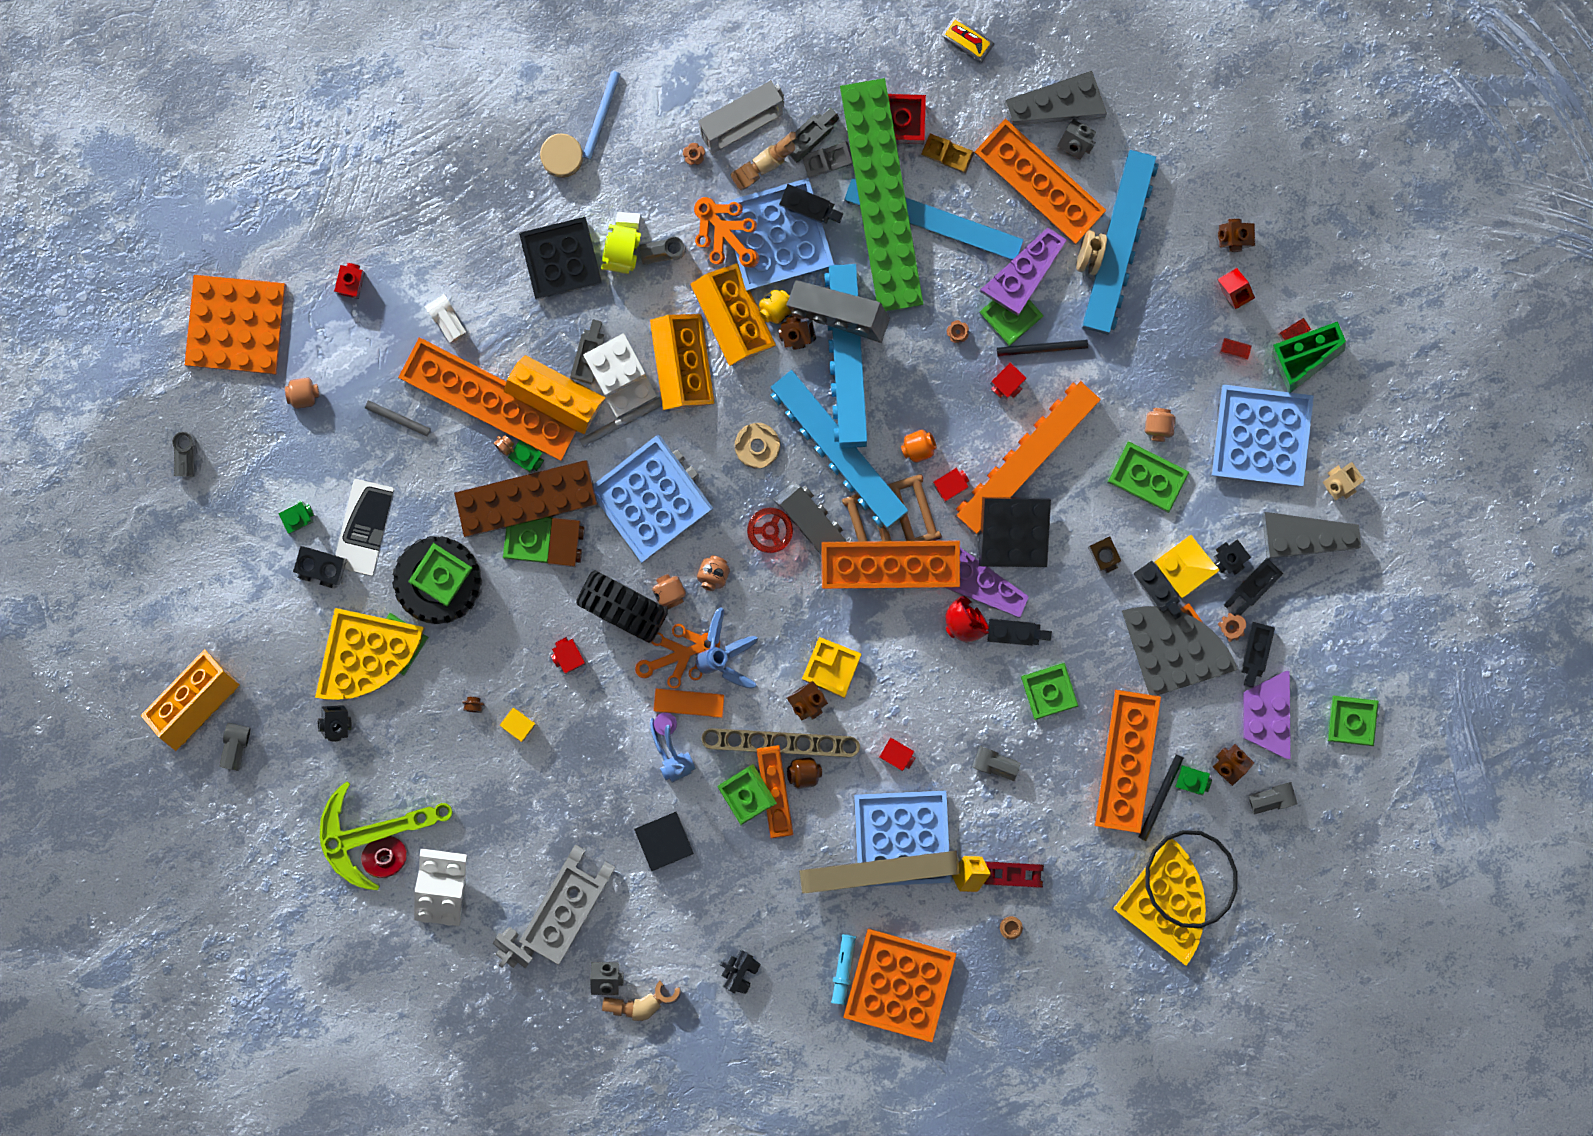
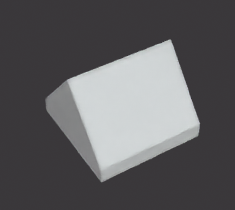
(628, 220)

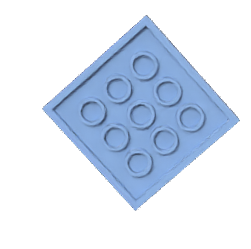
(785, 240)
(1262, 435)
(650, 498)
(901, 827)

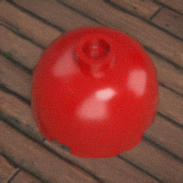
(965, 622)

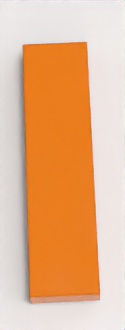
(773, 776)

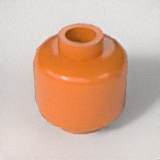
(919, 446)

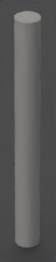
(622, 421)

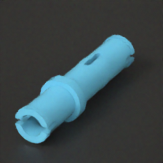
(843, 969)

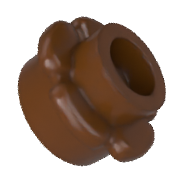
(473, 705)

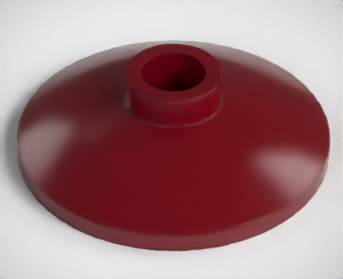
(381, 849)

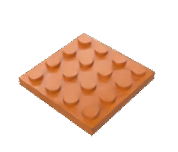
(235, 324)
(899, 985)

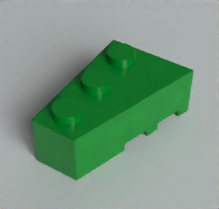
(1307, 354)

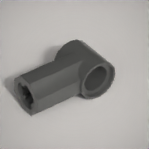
(659, 251)
(184, 457)
(234, 740)
(990, 762)
(1277, 797)

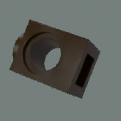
(1105, 544)

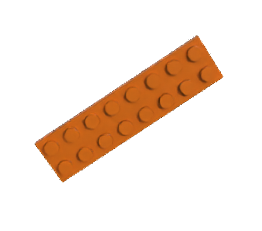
(483, 398)

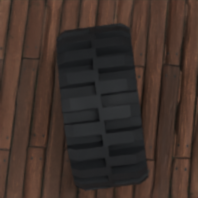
(621, 606)
(428, 610)

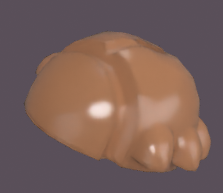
(1238, 624)

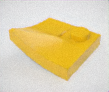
(1186, 566)
(832, 667)

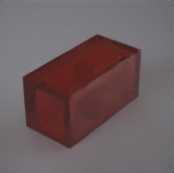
(1294, 330)
(1235, 349)

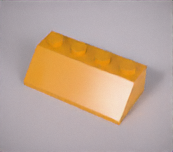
(732, 314)
(682, 361)
(553, 394)
(190, 700)

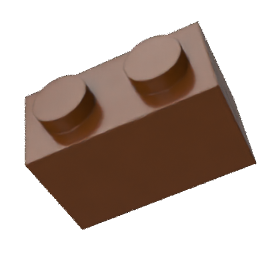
(565, 542)

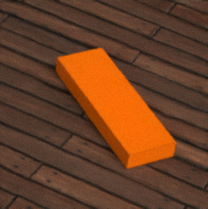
(688, 702)

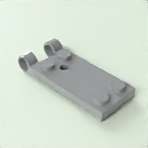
(559, 914)

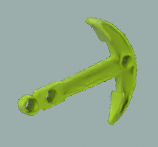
(349, 839)

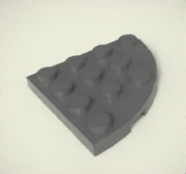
(1175, 651)

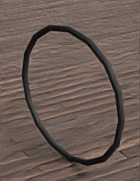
(1235, 879)

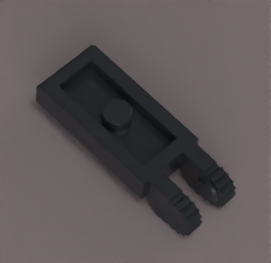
(1255, 585)

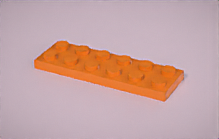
(1040, 181)
(890, 564)
(1127, 761)

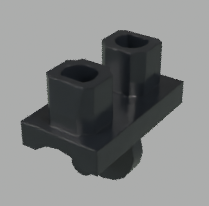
(736, 969)

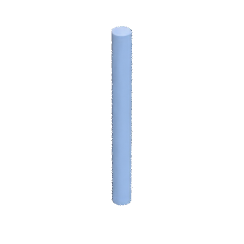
(602, 112)

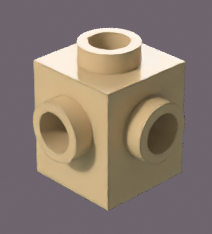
(1343, 481)

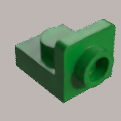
(526, 456)
(297, 517)
(1193, 780)

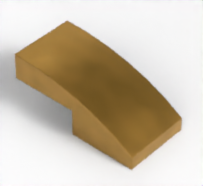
(947, 153)

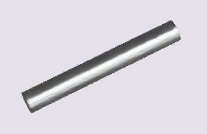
(393, 416)

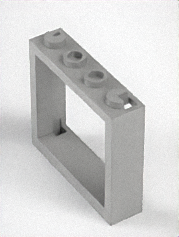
(742, 116)

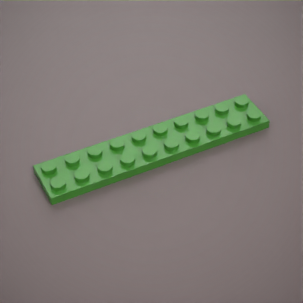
(881, 194)

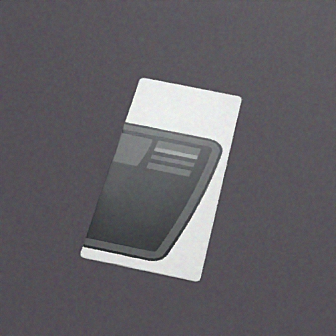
(364, 525)

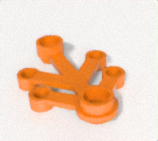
(723, 230)
(681, 654)

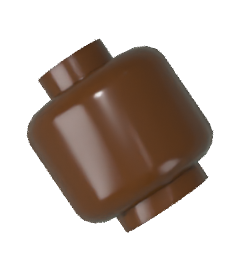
(804, 773)

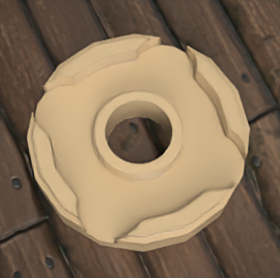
(767, 436)

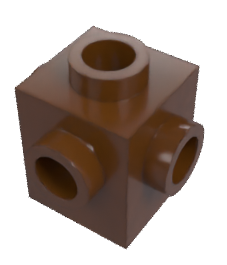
(1236, 235)
(797, 332)
(807, 701)
(1232, 764)

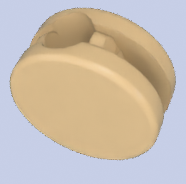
(561, 155)
(1091, 252)

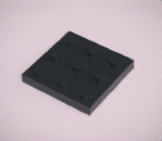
(560, 258)
(1014, 532)

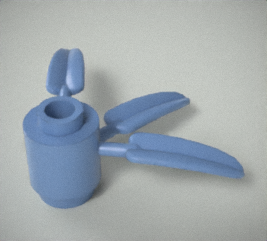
(716, 658)
(678, 765)

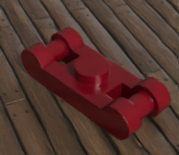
(1014, 874)

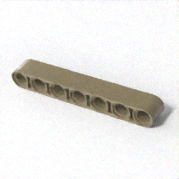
(792, 738)
(879, 872)

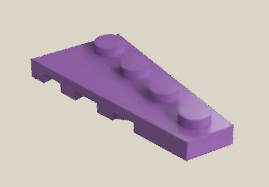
(1022, 275)
(988, 587)

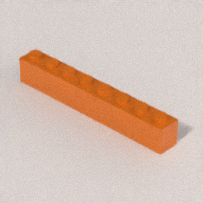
(1031, 453)

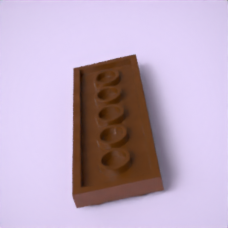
(526, 498)

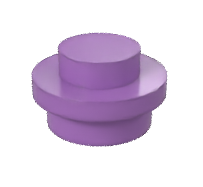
(663, 720)

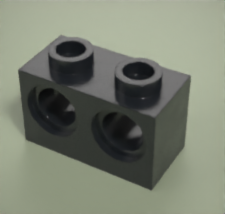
(320, 560)

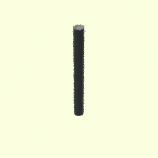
(1043, 347)
(1160, 798)

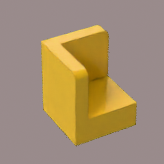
(517, 724)
(972, 874)

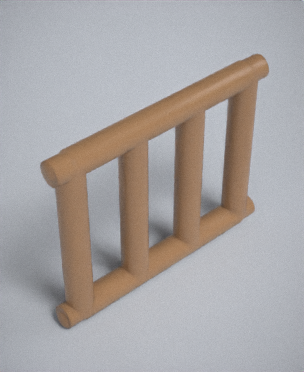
(914, 481)

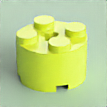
(619, 249)

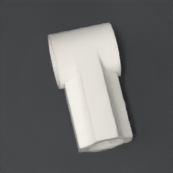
(444, 315)

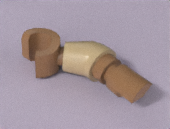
(764, 162)
(641, 1008)

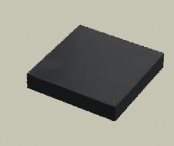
(663, 841)

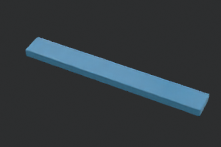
(954, 227)

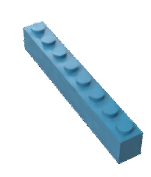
(1120, 238)
(847, 368)
(849, 462)

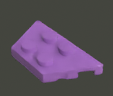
(1268, 715)

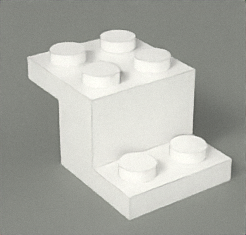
(620, 375)
(440, 887)

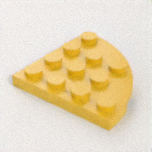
(364, 654)
(1177, 892)

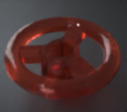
(778, 514)

